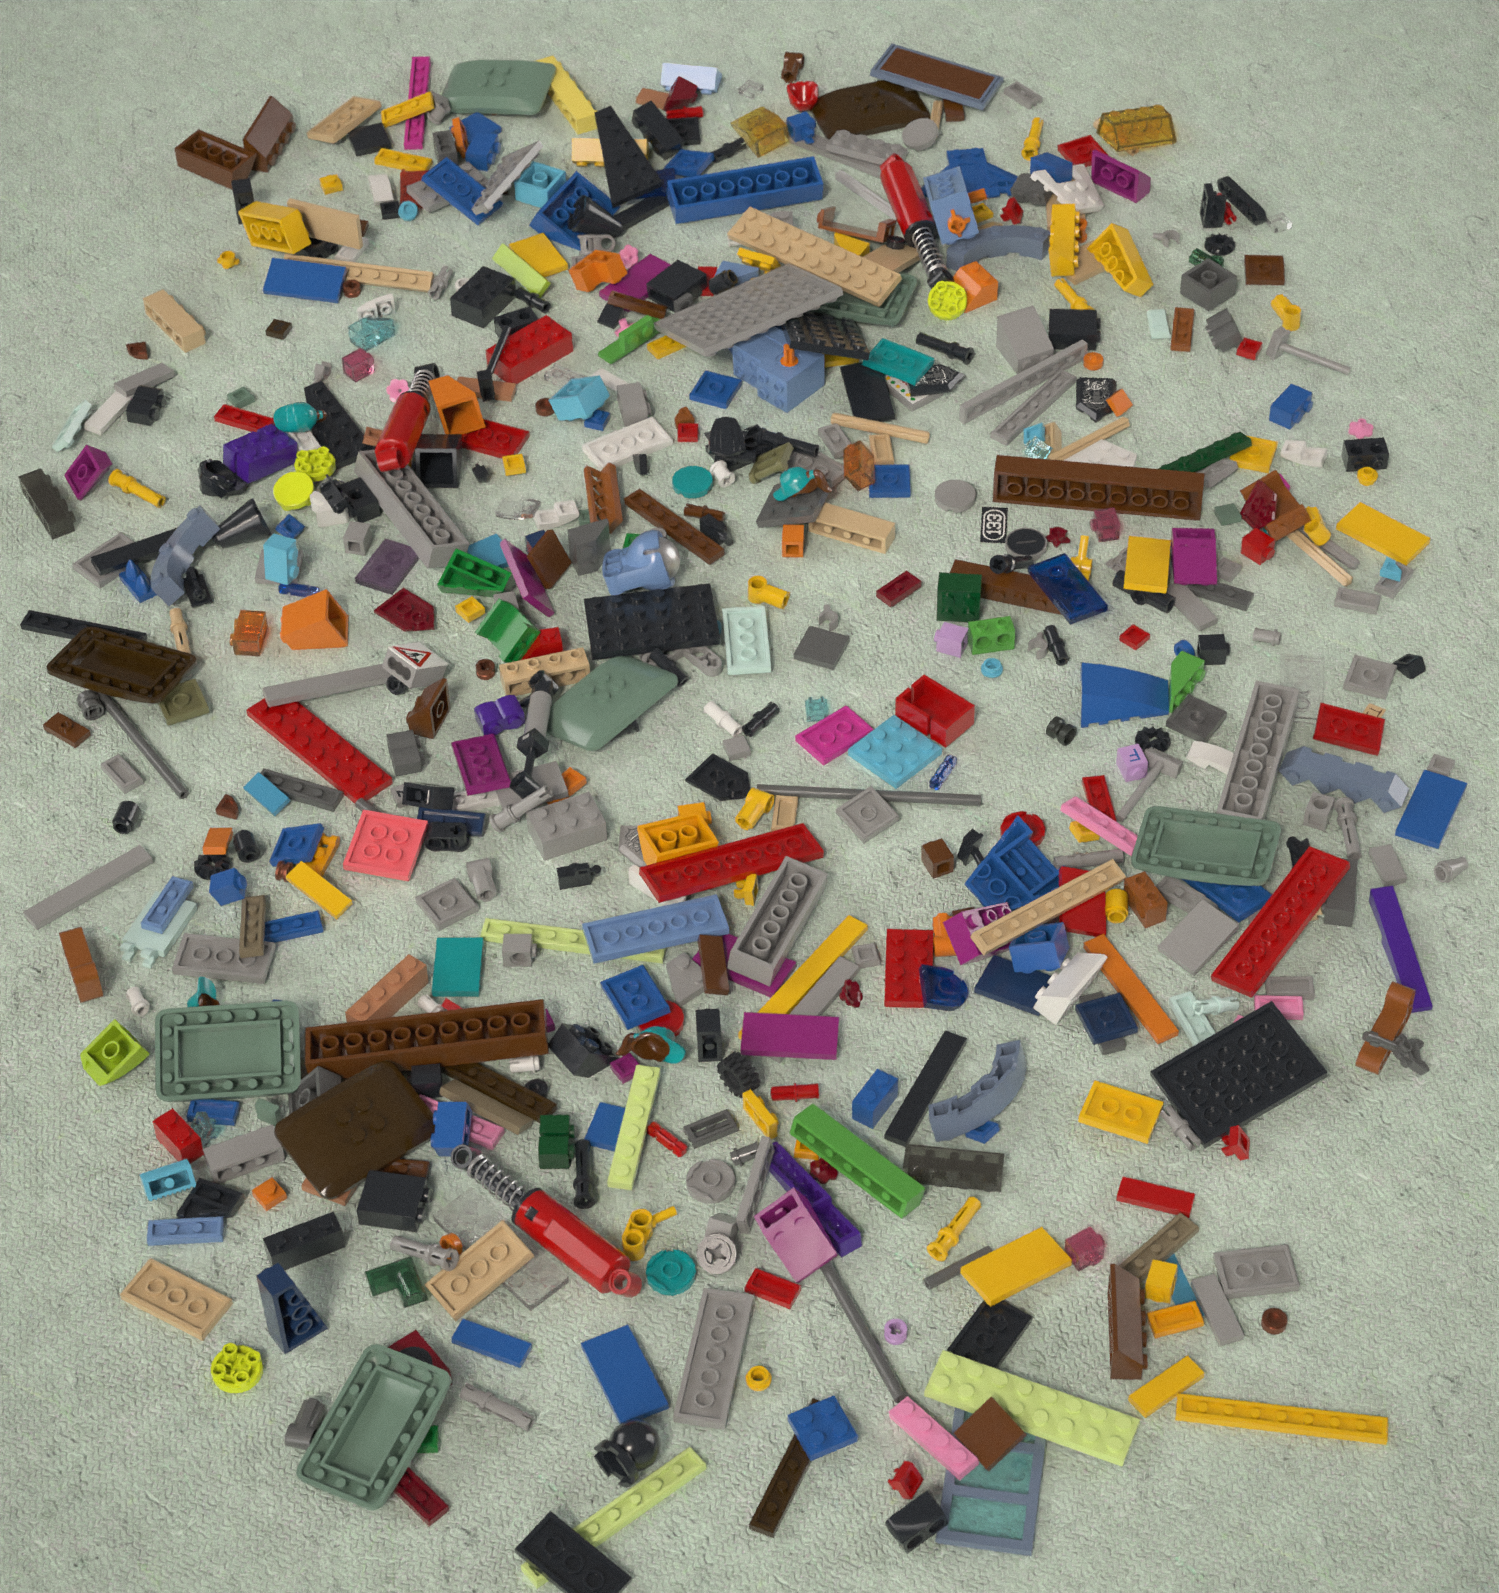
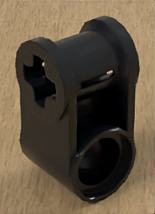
(445, 835)

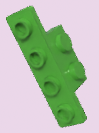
(630, 339)

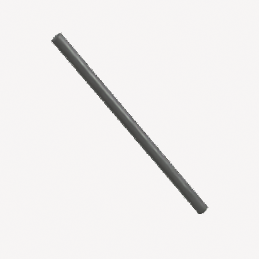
(143, 746)
(887, 795)
(863, 1332)

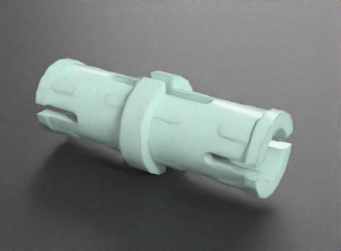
(1215, 1005)

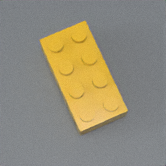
(275, 227)

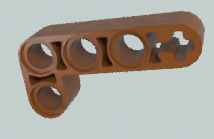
(81, 964)
(1388, 1025)

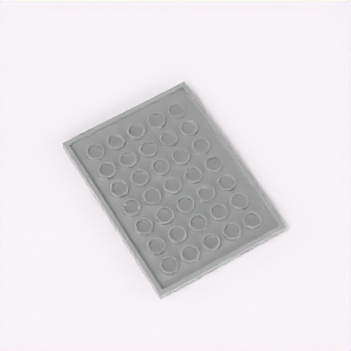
(748, 309)

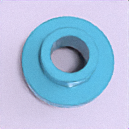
(991, 668)

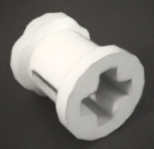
(722, 473)

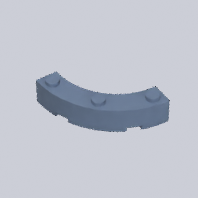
(999, 242)
(177, 553)
(986, 1098)

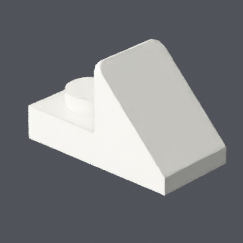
(324, 513)

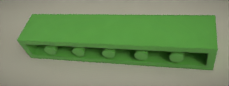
(857, 1160)

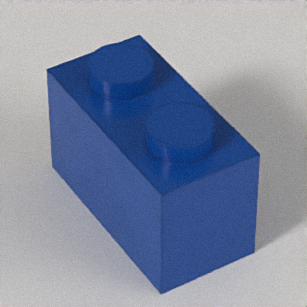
(483, 150)
(1056, 167)
(1290, 406)
(874, 1098)
(452, 1127)

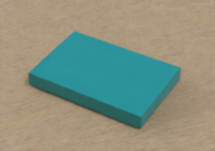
(899, 361)
(457, 967)

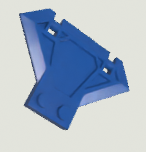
(979, 173)

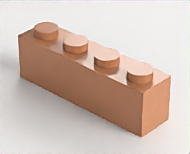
(391, 991)

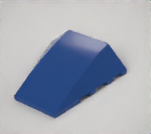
(1120, 694)
(1013, 871)

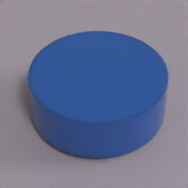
(1185, 646)

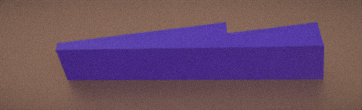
(1398, 945)
(792, 1175)

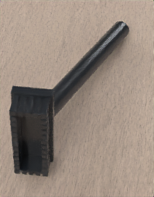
(485, 376)
(970, 848)

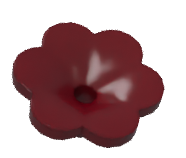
(851, 993)
(822, 1171)

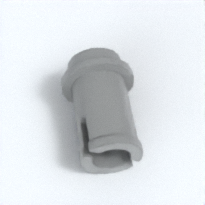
(1267, 636)

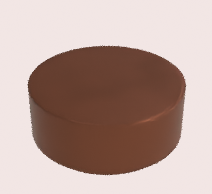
(544, 407)
(1274, 1321)

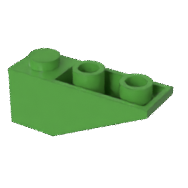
(1184, 675)

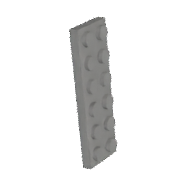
(713, 1358)

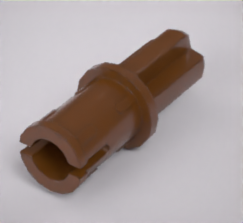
(699, 511)

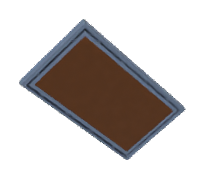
(936, 76)

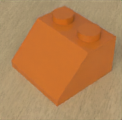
(979, 285)

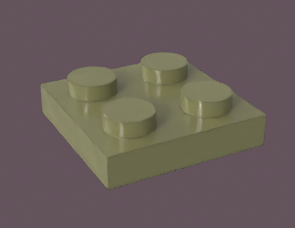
(183, 703)

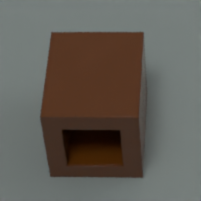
(937, 858)

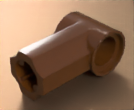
(792, 64)

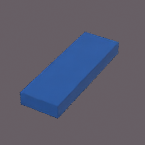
(293, 927)
(491, 1343)

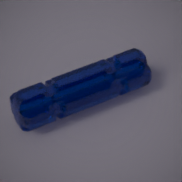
(298, 589)
(943, 772)

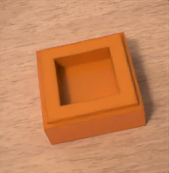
(1119, 402)

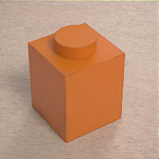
(793, 541)

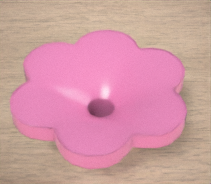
(629, 256)
(623, 323)
(394, 389)
(1361, 429)

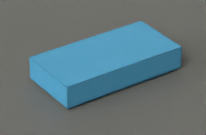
(266, 794)

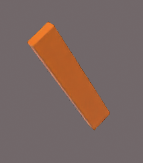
(1132, 990)

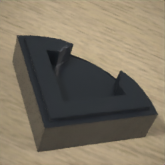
(640, 463)

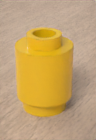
(1116, 905)

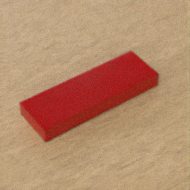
(241, 418)
(1098, 795)
(1155, 1197)

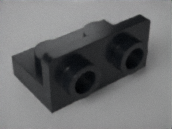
(1212, 207)

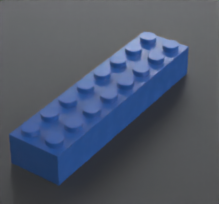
(742, 188)

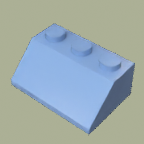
(705, 78)

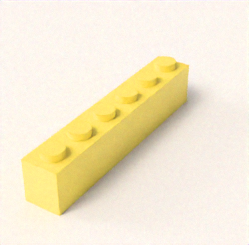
(570, 99)

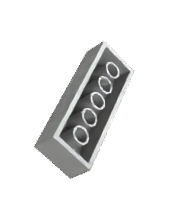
(777, 921)

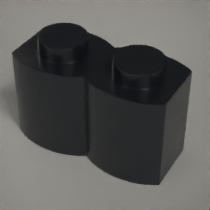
(145, 405)

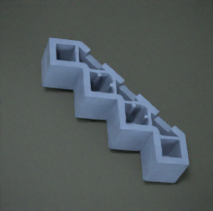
(1356, 781)

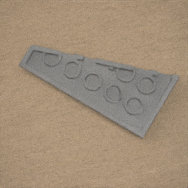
(507, 172)

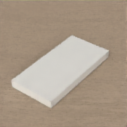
(622, 444)

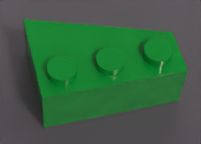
(474, 576)

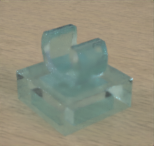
(1037, 448)
(816, 709)
(205, 1127)

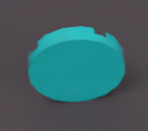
(692, 482)
(670, 1272)

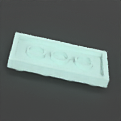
(746, 640)

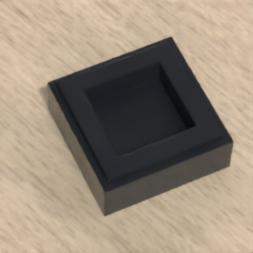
(389, 210)

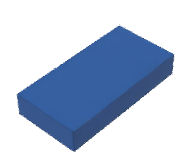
(221, 1110)

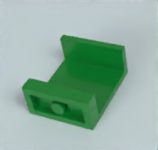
(508, 631)

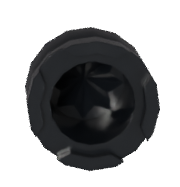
(629, 1450)

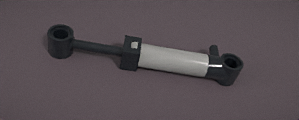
(534, 741)

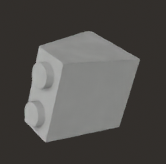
(1022, 339)

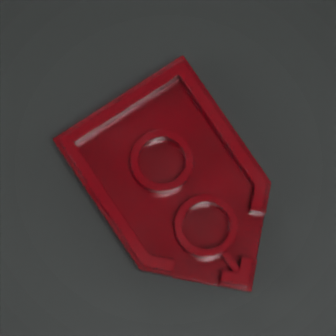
(1260, 506)
(407, 611)

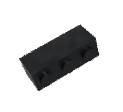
(657, 130)
(304, 1242)

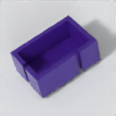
(259, 453)

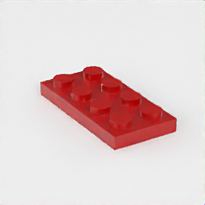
(904, 955)

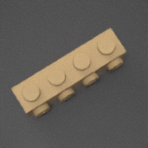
(563, 667)

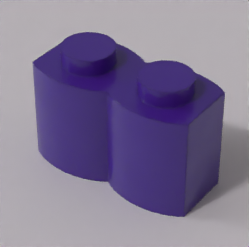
(499, 715)

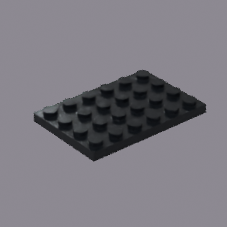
(826, 335)
(651, 620)
(1238, 1074)

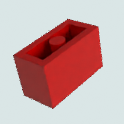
(178, 1137)

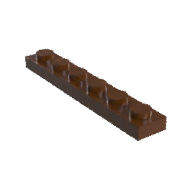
(674, 526)

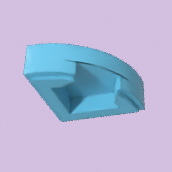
(1390, 570)

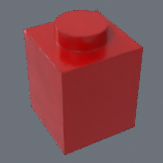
(1258, 546)

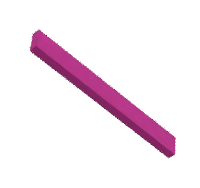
(418, 85)

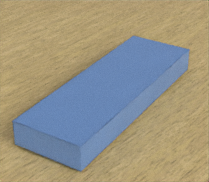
(167, 905)
(185, 1231)

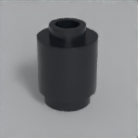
(722, 282)
(126, 817)
(246, 846)

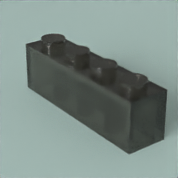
(47, 503)
(954, 1167)

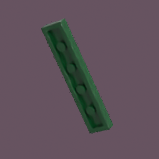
(1208, 455)

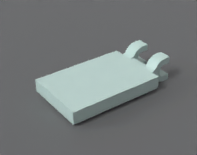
(154, 943)

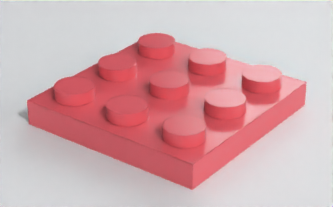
(385, 845)

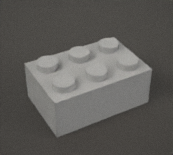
(566, 826)

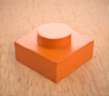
(269, 1194)

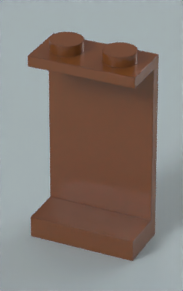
(885, 228)
(1289, 512)

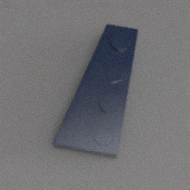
(286, 1310)

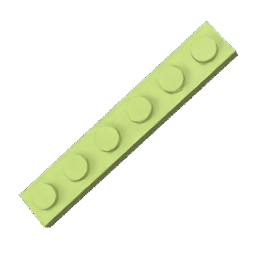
(633, 1127)

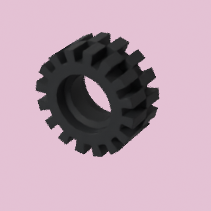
(738, 1074)

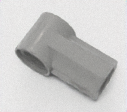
(481, 876)

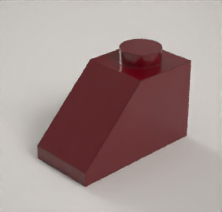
(680, 94)

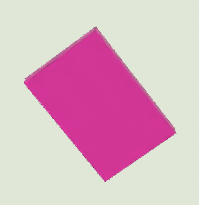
(833, 735)

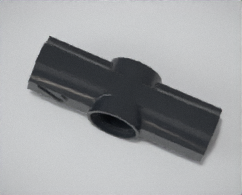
(1161, 601)

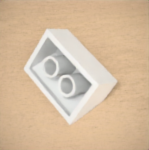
(1068, 985)

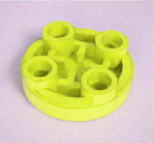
(947, 300)
(315, 463)
(293, 490)
(236, 1368)

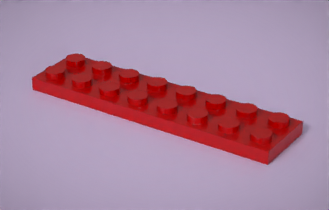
(321, 749)
(729, 862)
(1280, 922)

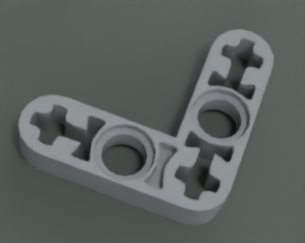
(700, 662)

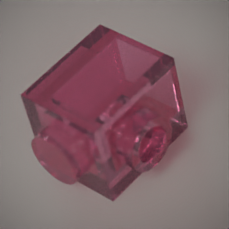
(358, 365)
(1105, 524)
(1085, 1248)

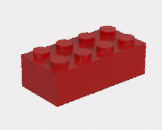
(532, 350)

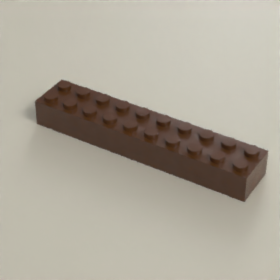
(1098, 487)
(430, 1038)

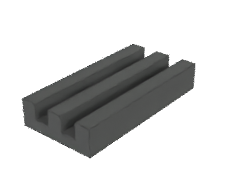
(713, 1131)

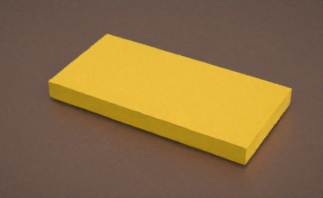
(1383, 533)
(1147, 564)
(1015, 1266)

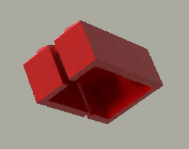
(934, 710)

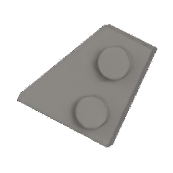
(685, 978)

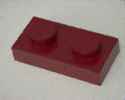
(898, 588)

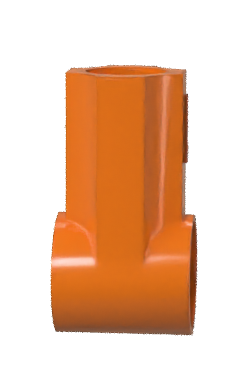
(941, 941)

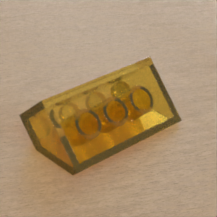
(1137, 128)

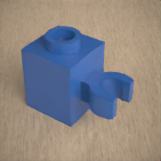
(801, 127)

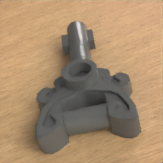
(1403, 1049)

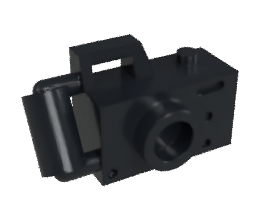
(715, 530)
(576, 875)

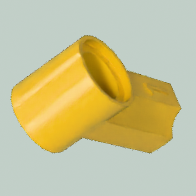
(1289, 313)
(1316, 528)
(762, 592)
(755, 805)

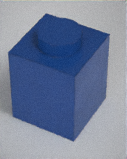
(227, 886)

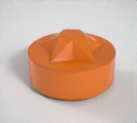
(1093, 361)
(451, 1241)

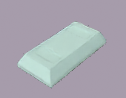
(1158, 324)

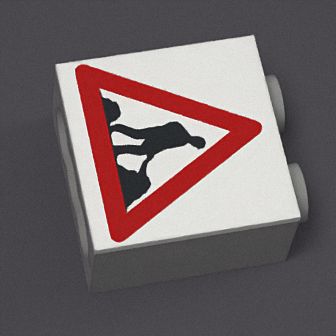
(414, 664)

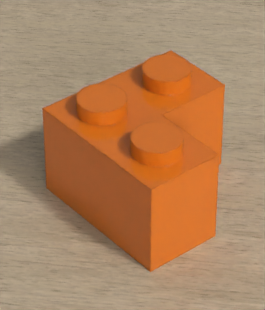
(597, 268)

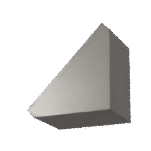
(723, 1225)

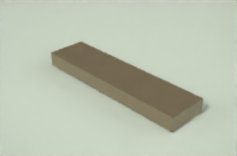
(252, 926)
(487, 1107)
(1160, 1246)

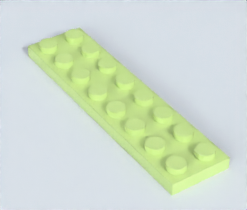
(1034, 1407)

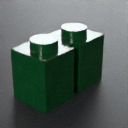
(554, 1143)

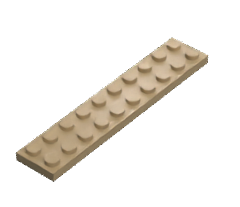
(812, 254)

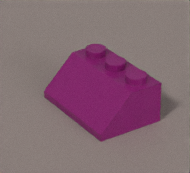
(1119, 177)

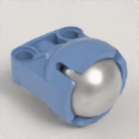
(646, 563)

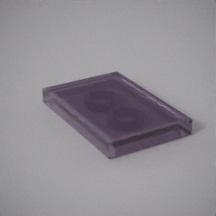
(387, 567)

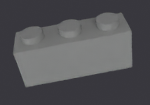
(243, 1154)

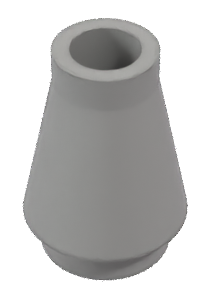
(1449, 869)

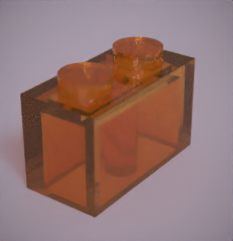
(859, 465)
(249, 633)

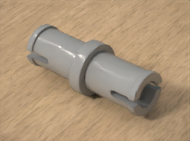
(440, 282)
(1180, 1128)

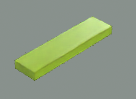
(520, 270)

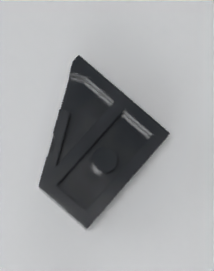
(210, 1200)

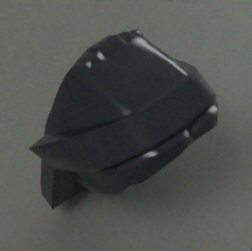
(726, 438)
(219, 480)

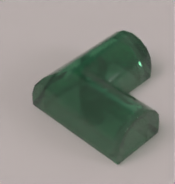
(400, 1276)

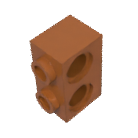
(1145, 899)

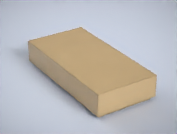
(881, 448)
(784, 812)

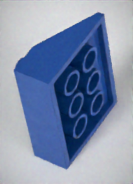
(554, 215)

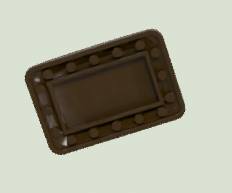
(868, 109)
(121, 665)
(356, 1129)

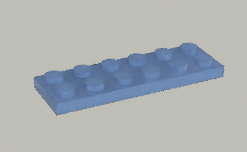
(654, 928)

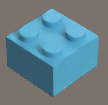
(538, 184)
(579, 398)

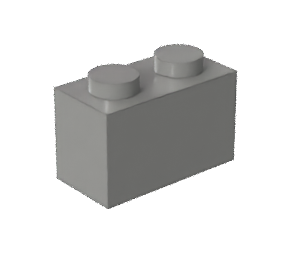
(632, 403)

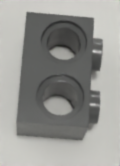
(444, 146)

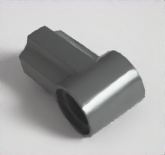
(305, 1427)

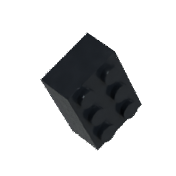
(483, 297)

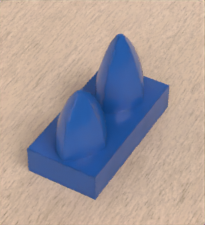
(137, 582)

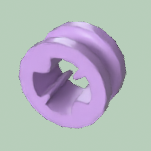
(898, 1338)

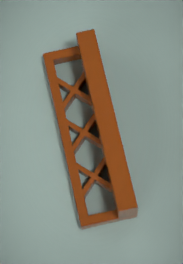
(609, 495)

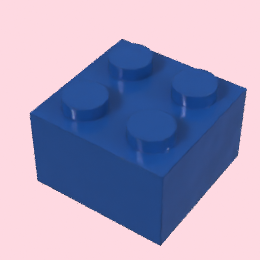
(1040, 948)

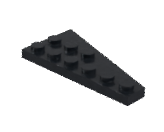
(625, 165)
(338, 430)

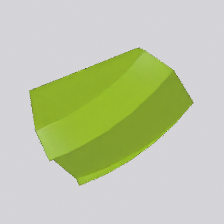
(112, 1054)

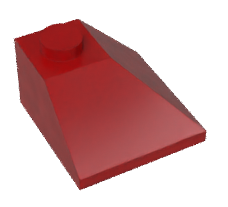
(546, 643)

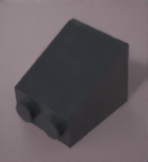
(439, 460)

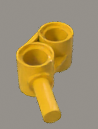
(1081, 561)
(640, 1229)

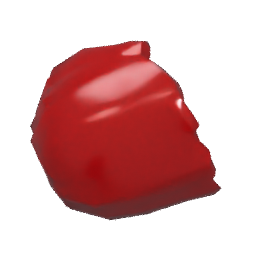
(803, 95)

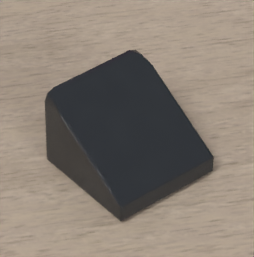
(610, 316)
(1410, 665)

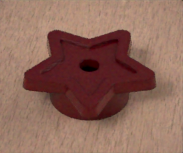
(1057, 536)

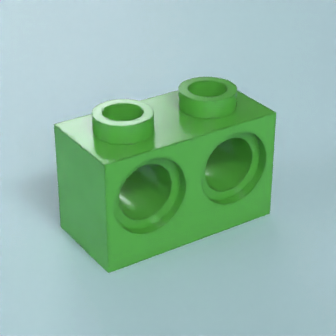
(991, 635)

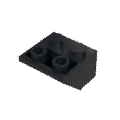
(581, 1050)

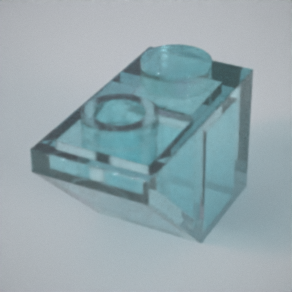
(371, 332)

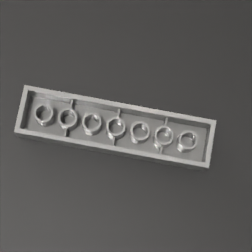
(412, 511)
(1259, 751)

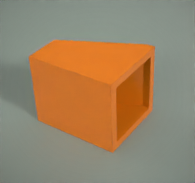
(456, 406)
(314, 623)

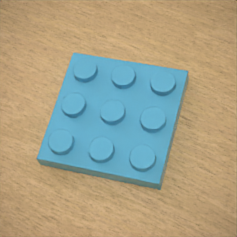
(894, 751)

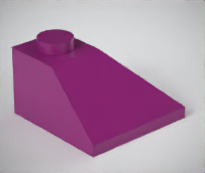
(87, 470)

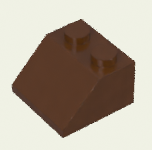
(430, 710)

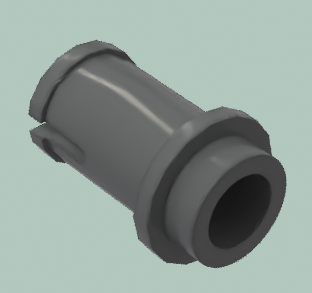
(744, 1154)

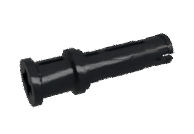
(952, 350)
(777, 439)
(1007, 563)
(583, 1183)

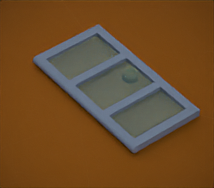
(996, 1506)

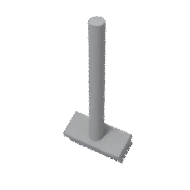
(1278, 345)
(1158, 763)

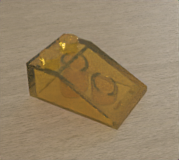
(761, 130)

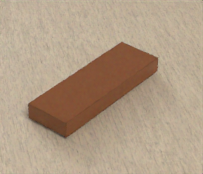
(1182, 329)

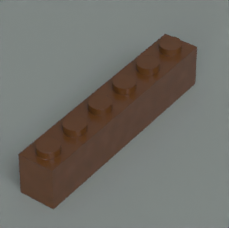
(1007, 588)

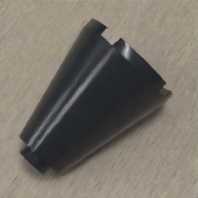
(593, 219)
(242, 526)

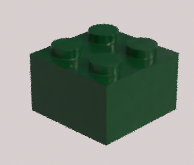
(958, 597)

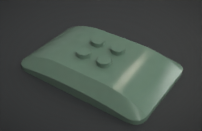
(499, 86)
(861, 311)
(607, 701)
(1206, 846)
(227, 1051)
(374, 1427)

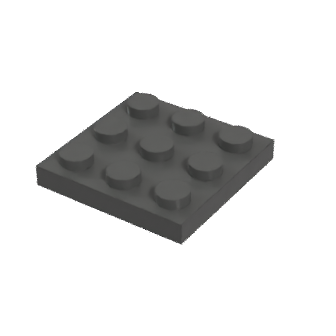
(793, 510)

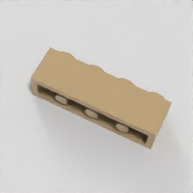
(174, 320)
(854, 528)

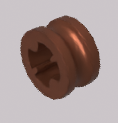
(351, 288)
(485, 664)
(282, 870)

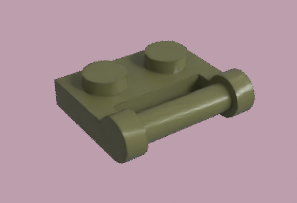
(770, 463)

